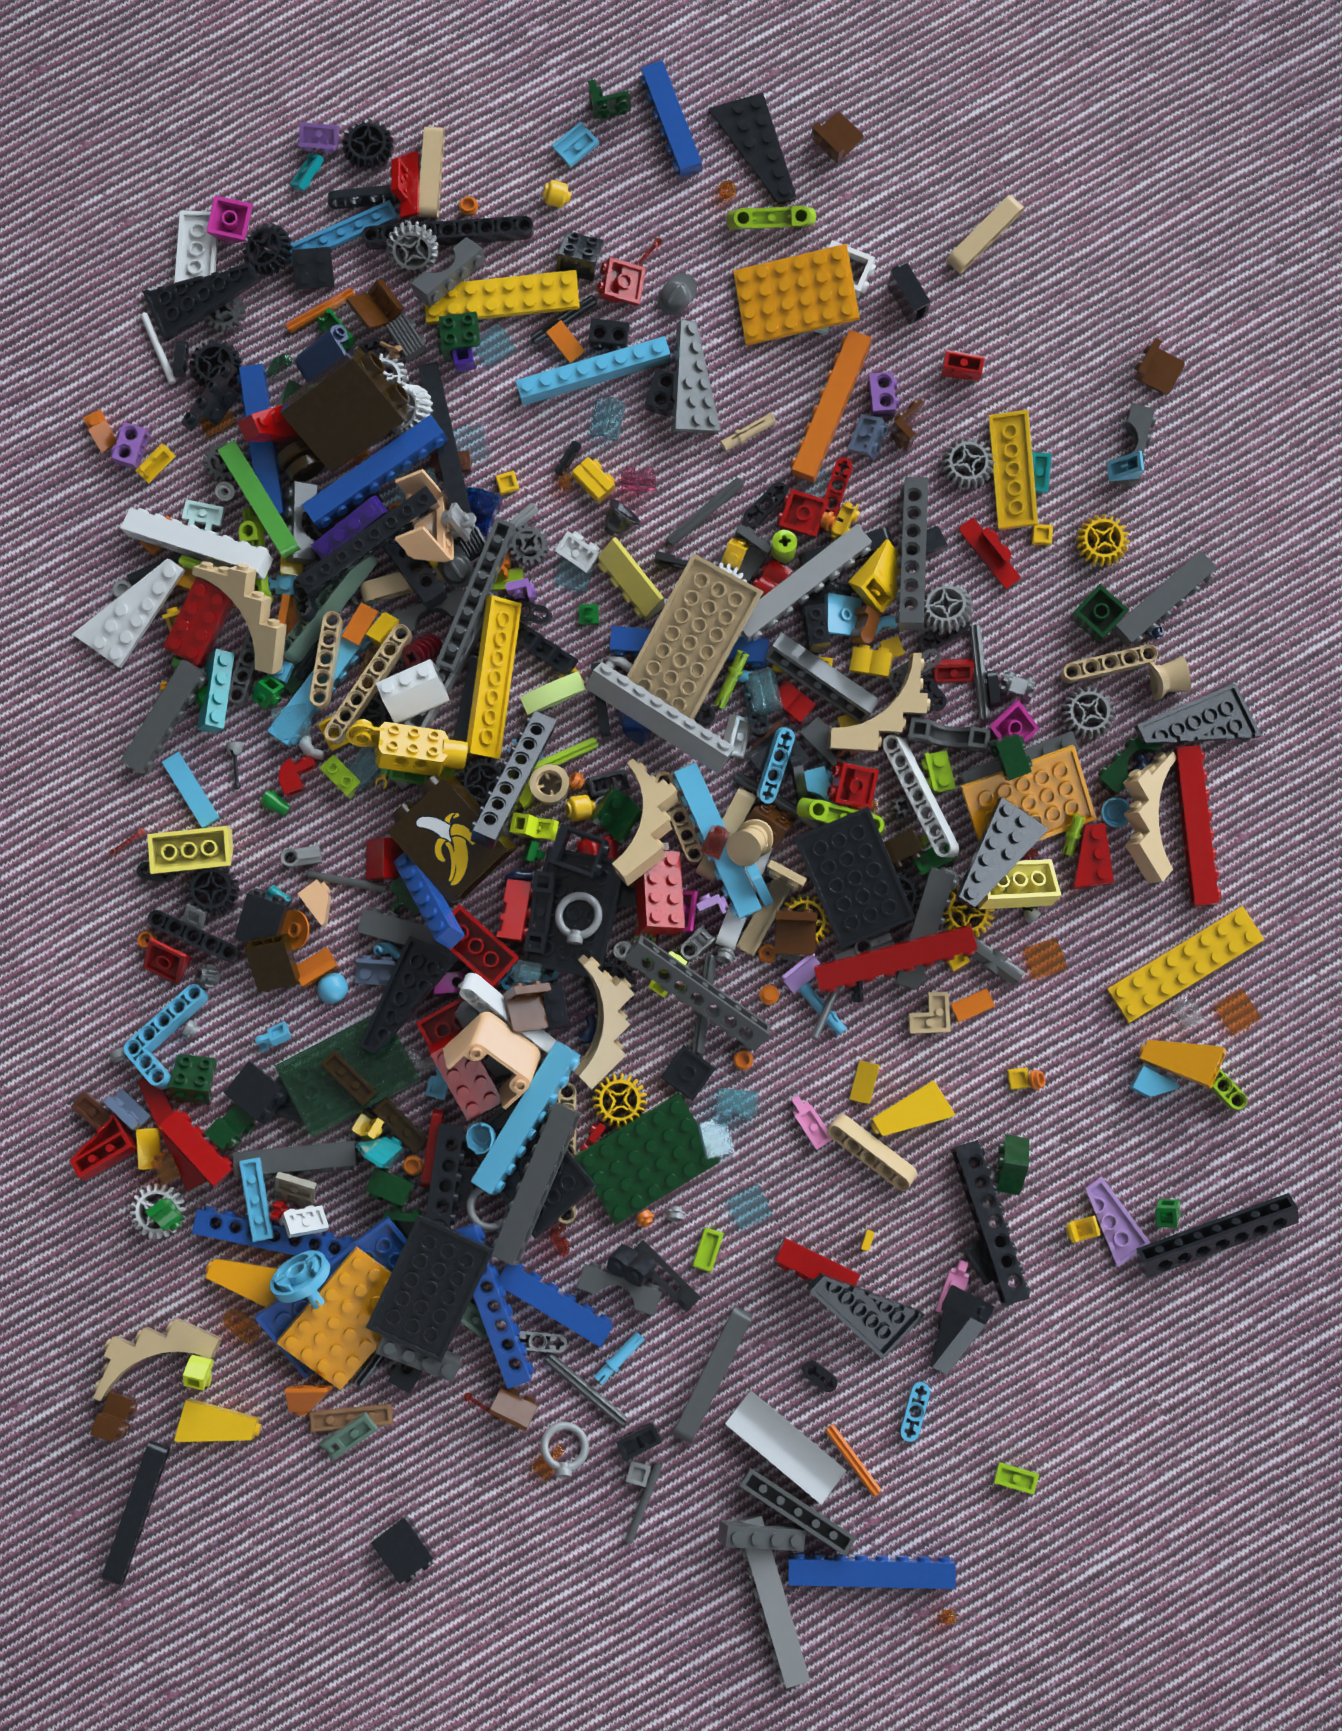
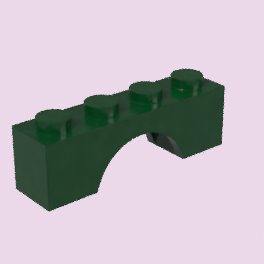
(1114, 776)

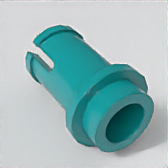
(273, 890)

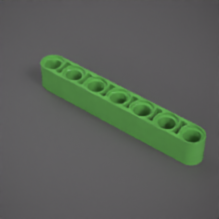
(259, 499)

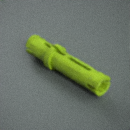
(735, 671)

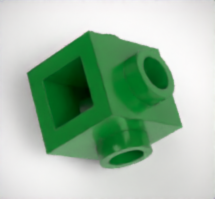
(267, 692)

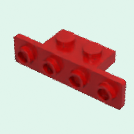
(406, 183)
(991, 552)

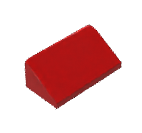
(954, 671)

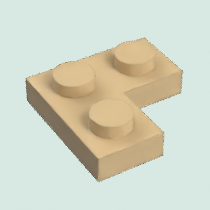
(937, 1018)

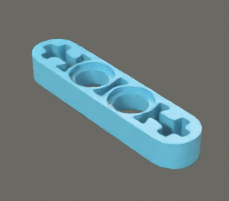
(772, 764)

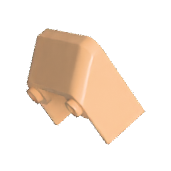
(430, 537)
(494, 1037)

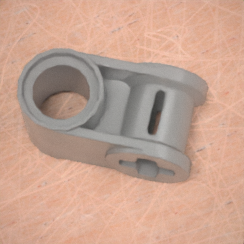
(698, 943)

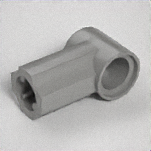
(304, 856)

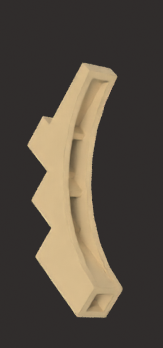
(266, 633)
(907, 701)
(1143, 816)
(646, 847)
(605, 1048)
(124, 1354)

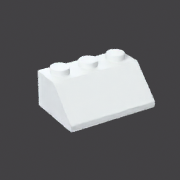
(413, 691)

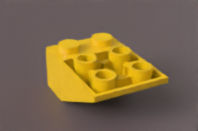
(878, 578)

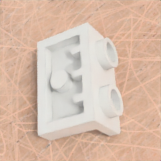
(577, 551)
(304, 1221)

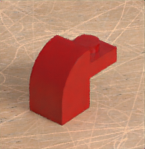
(290, 774)

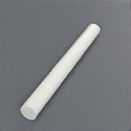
(158, 348)

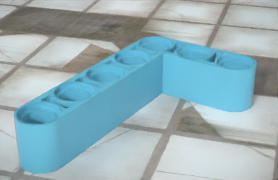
(161, 1033)

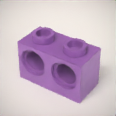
(880, 394)
(135, 446)

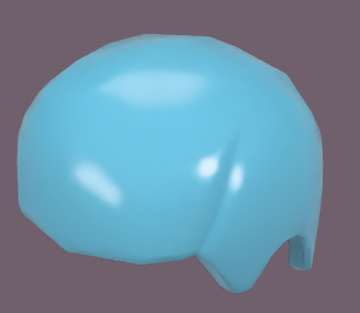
(1113, 812)
(332, 988)
(480, 1137)

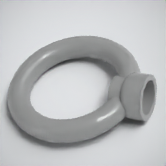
(576, 936)
(490, 1227)
(564, 1469)

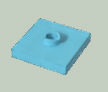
(840, 613)

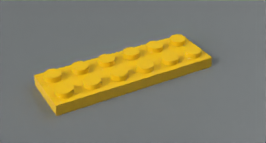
(1013, 469)

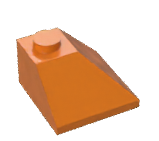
(305, 1397)

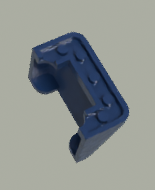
(322, 352)

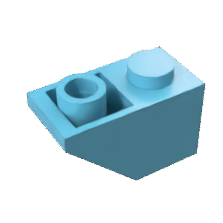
(1150, 1083)

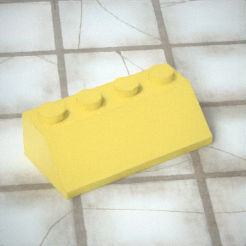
(630, 579)
(190, 849)
(1025, 885)

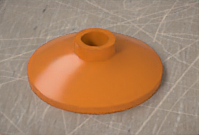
(297, 929)

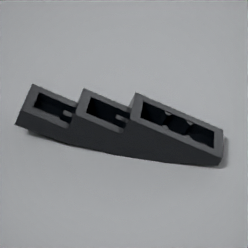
(545, 650)

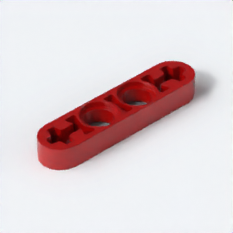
(834, 494)
(436, 1118)

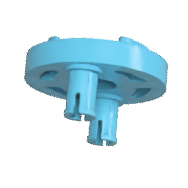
(301, 1278)

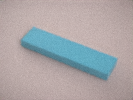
(191, 790)
(256, 1199)

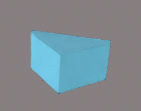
(1126, 467)

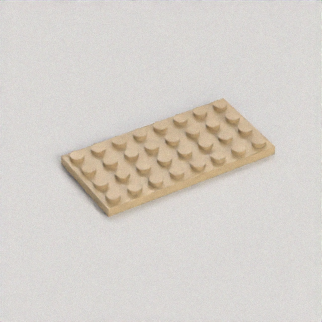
(694, 635)

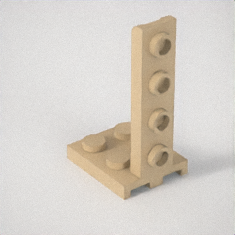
(782, 883)

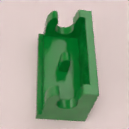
(330, 320)
(930, 859)

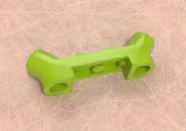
(771, 217)
(253, 533)
(827, 812)

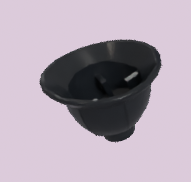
(619, 518)

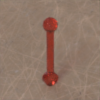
(657, 242)
(141, 831)
(468, 1397)

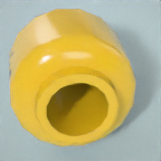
(556, 193)
(579, 808)

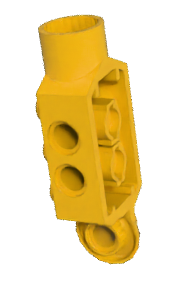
(409, 747)

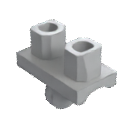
(460, 522)

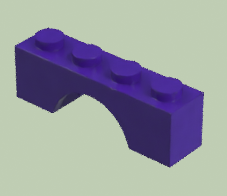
(349, 526)

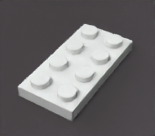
(195, 246)

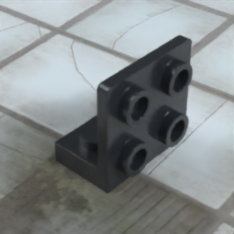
(579, 254)

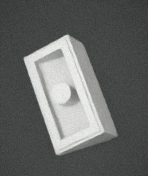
(737, 734)

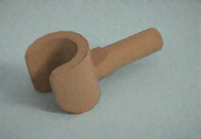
(392, 350)

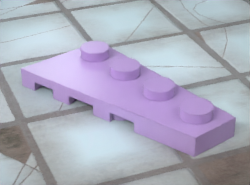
(1116, 1223)

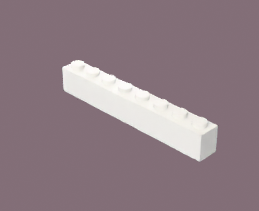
(195, 542)

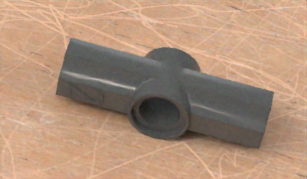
(875, 942)
(997, 963)

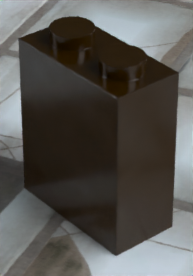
(272, 963)

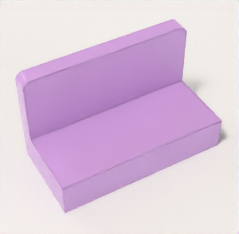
(800, 973)

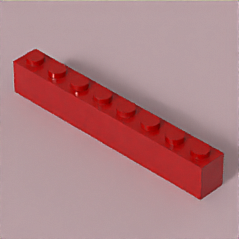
(1196, 826)
(895, 958)

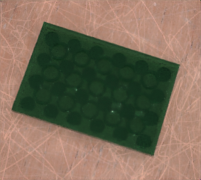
(321, 1098)

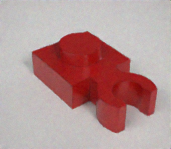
(595, 1133)
(278, 1210)

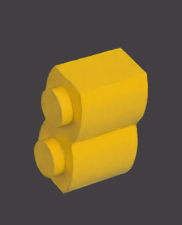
(871, 662)

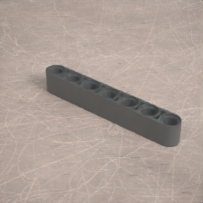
(712, 1374)

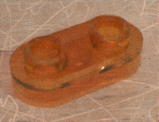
(242, 1325)

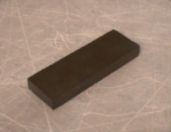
(349, 1078)
(400, 1125)

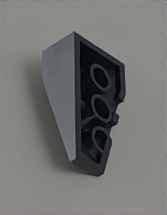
(960, 1324)

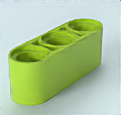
(1230, 1090)

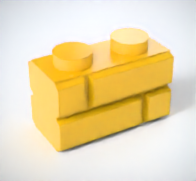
(593, 479)

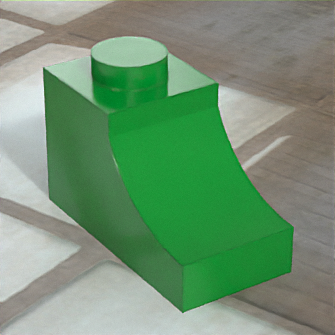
(166, 1214)

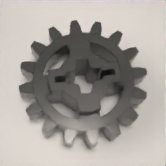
(228, 318)
(222, 470)
(534, 550)

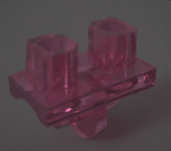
(638, 481)

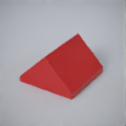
(380, 859)
(166, 961)

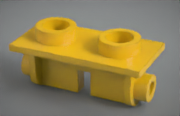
(155, 463)
(848, 515)

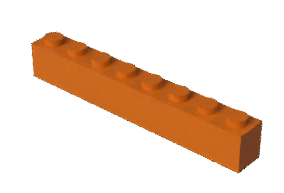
(831, 406)

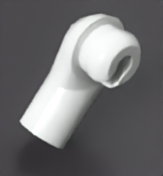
(614, 661)
(309, 750)

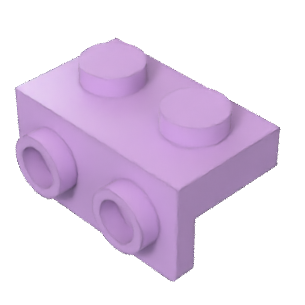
(707, 900)

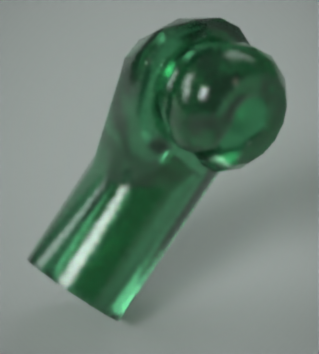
(277, 362)

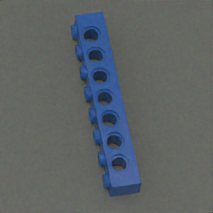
(204, 1227)
(512, 1374)

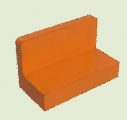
(288, 612)
(316, 967)

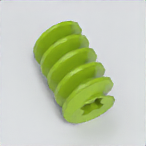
(784, 546)

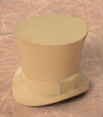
(1169, 677)
(549, 784)
(749, 842)

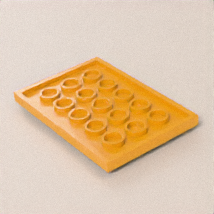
(796, 294)
(1047, 794)
(335, 1335)

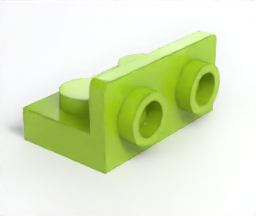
(938, 771)
(340, 776)

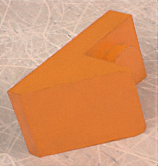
(100, 430)

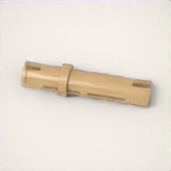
(749, 431)

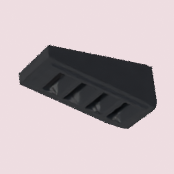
(604, 777)

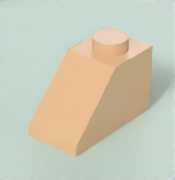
(317, 900)

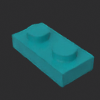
(306, 172)
(1042, 470)

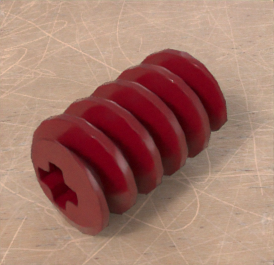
(421, 650)

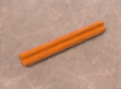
(318, 311)
(853, 1460)

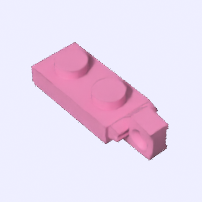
(810, 1123)
(955, 1277)

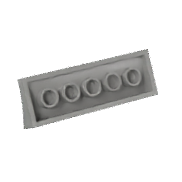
(785, 1447)

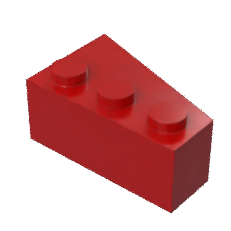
(268, 426)
(1093, 859)
(515, 911)
(107, 1147)

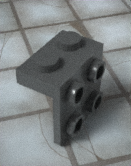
(756, 554)

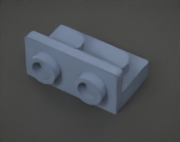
(868, 436)
(374, 971)
(127, 1109)

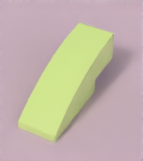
(553, 693)

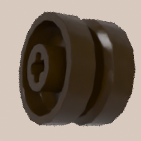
(299, 462)

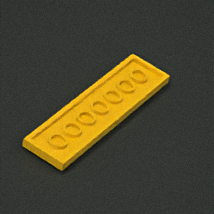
(509, 296)
(493, 677)
(1185, 964)

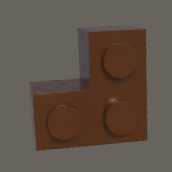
(114, 1419)

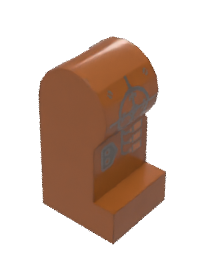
(865, 625)

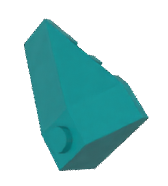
(381, 1151)

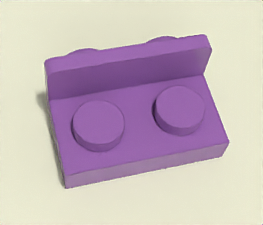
(520, 589)

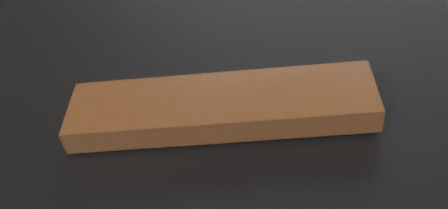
(337, 1418)

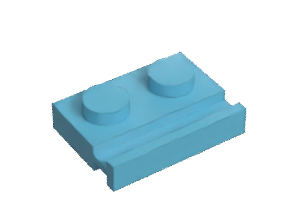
(575, 144)

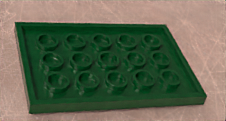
(646, 1158)

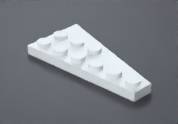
(124, 621)

